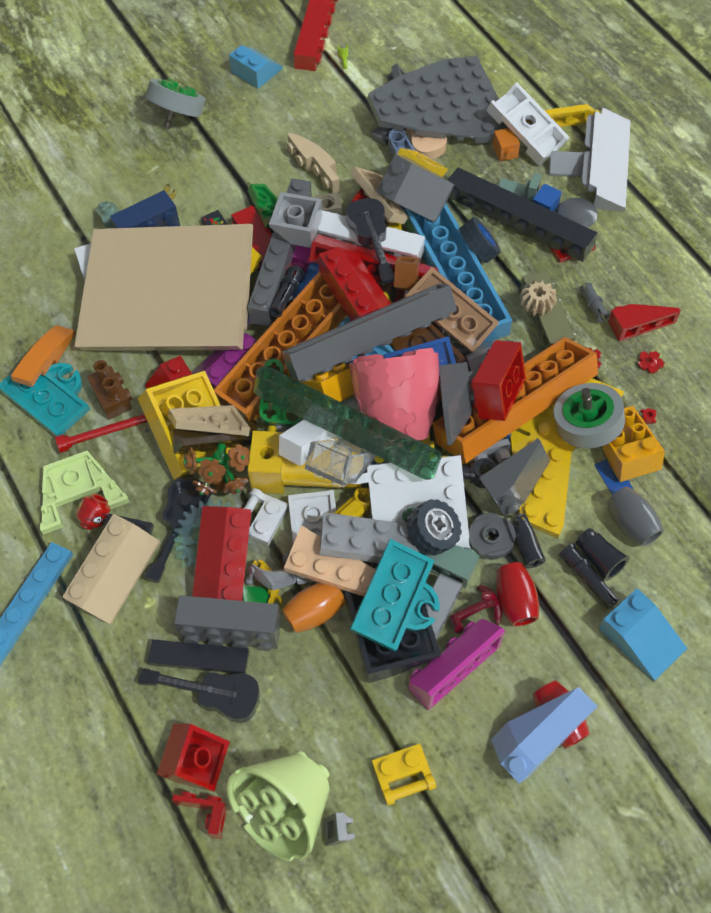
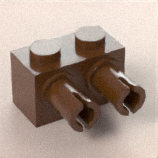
(109, 390)

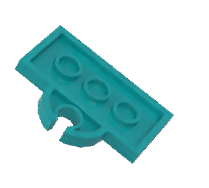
(51, 399)
(396, 597)

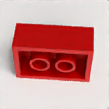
(499, 380)

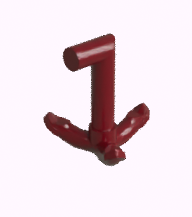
(488, 600)

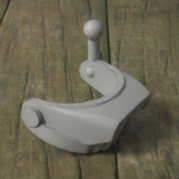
(271, 579)

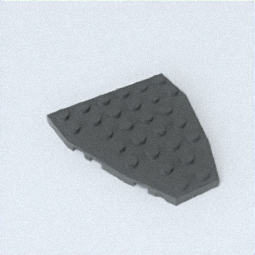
(439, 101)

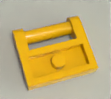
(399, 767)

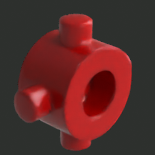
(649, 415)

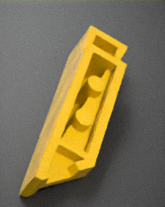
(569, 115)

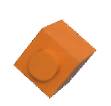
(506, 144)

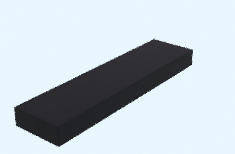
(198, 656)

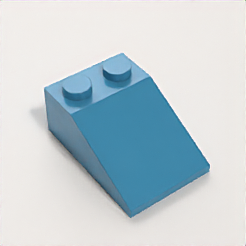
(643, 634)

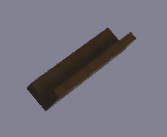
(204, 441)

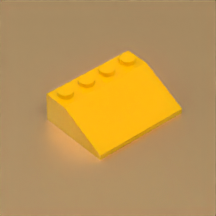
(181, 393)

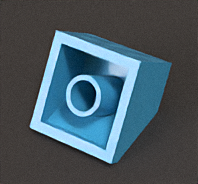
(253, 66)

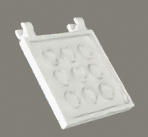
(397, 489)

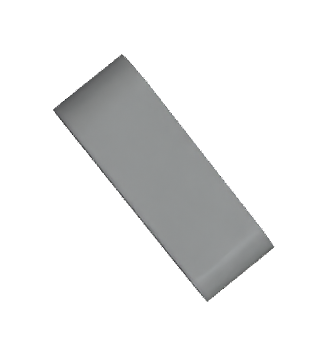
(448, 592)

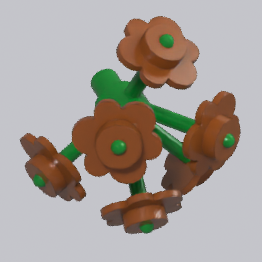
(218, 470)

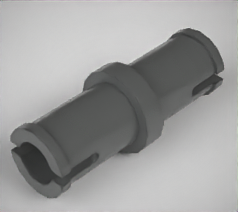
(594, 302)

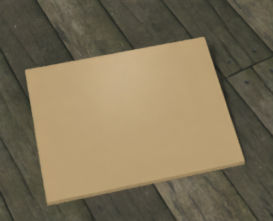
(166, 288)

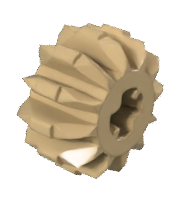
(538, 297)

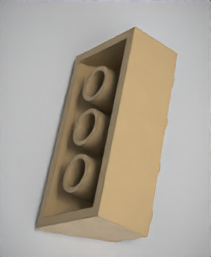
(111, 569)

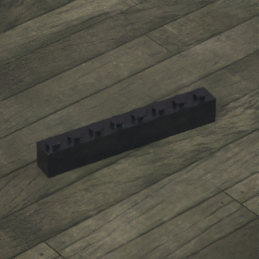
(522, 214)

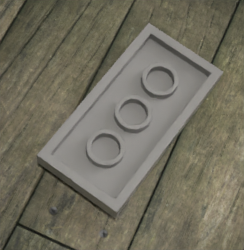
(360, 537)

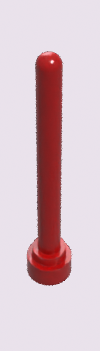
(66, 442)

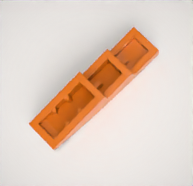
(42, 355)

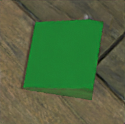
(255, 594)

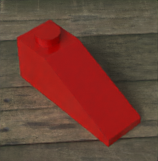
(639, 319)

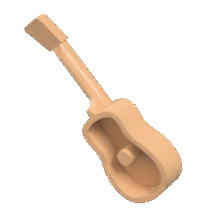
(428, 146)

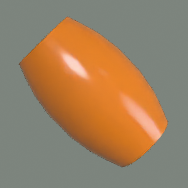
(313, 606)

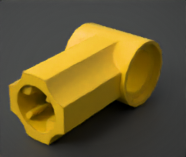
(358, 505)

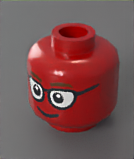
(93, 511)

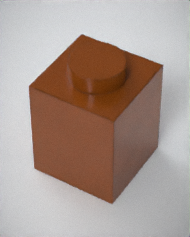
(406, 272)

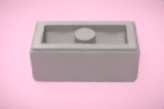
(566, 163)

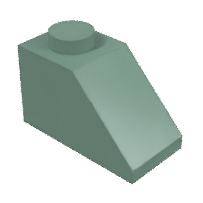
(456, 563)

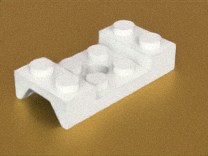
(541, 136)

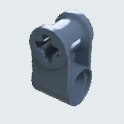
(398, 140)

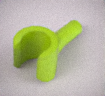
(343, 54)

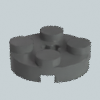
(497, 525)

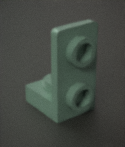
(526, 191)
(104, 211)

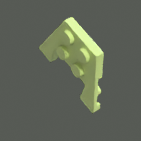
(72, 480)

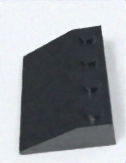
(382, 663)

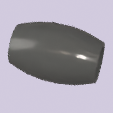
(635, 516)

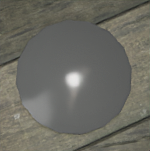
(579, 211)

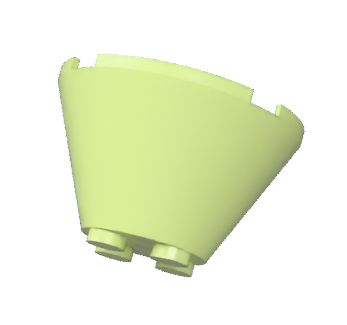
(281, 803)

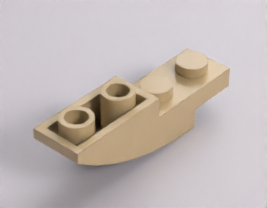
(314, 158)

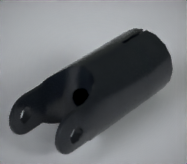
(528, 542)

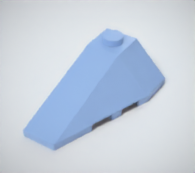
(536, 734)

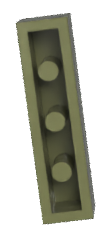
(551, 325)

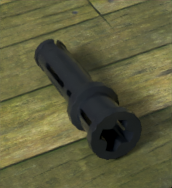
(278, 306)
(581, 567)

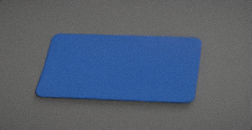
(610, 478)

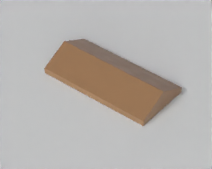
(468, 324)

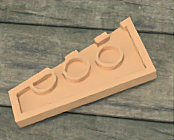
(333, 571)

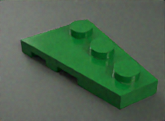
(264, 201)

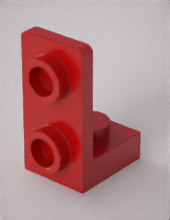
(215, 821)

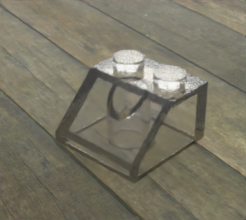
(337, 461)

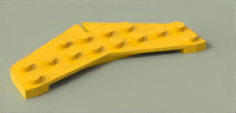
(547, 501)

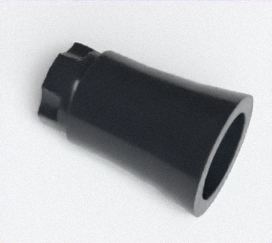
(602, 554)

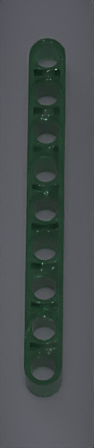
(347, 423)

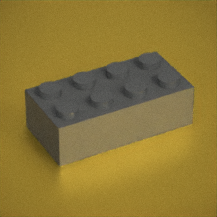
(228, 622)

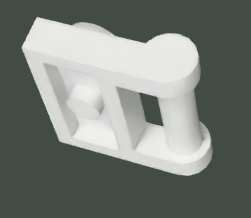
(268, 517)

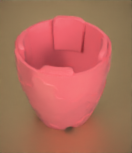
(399, 390)

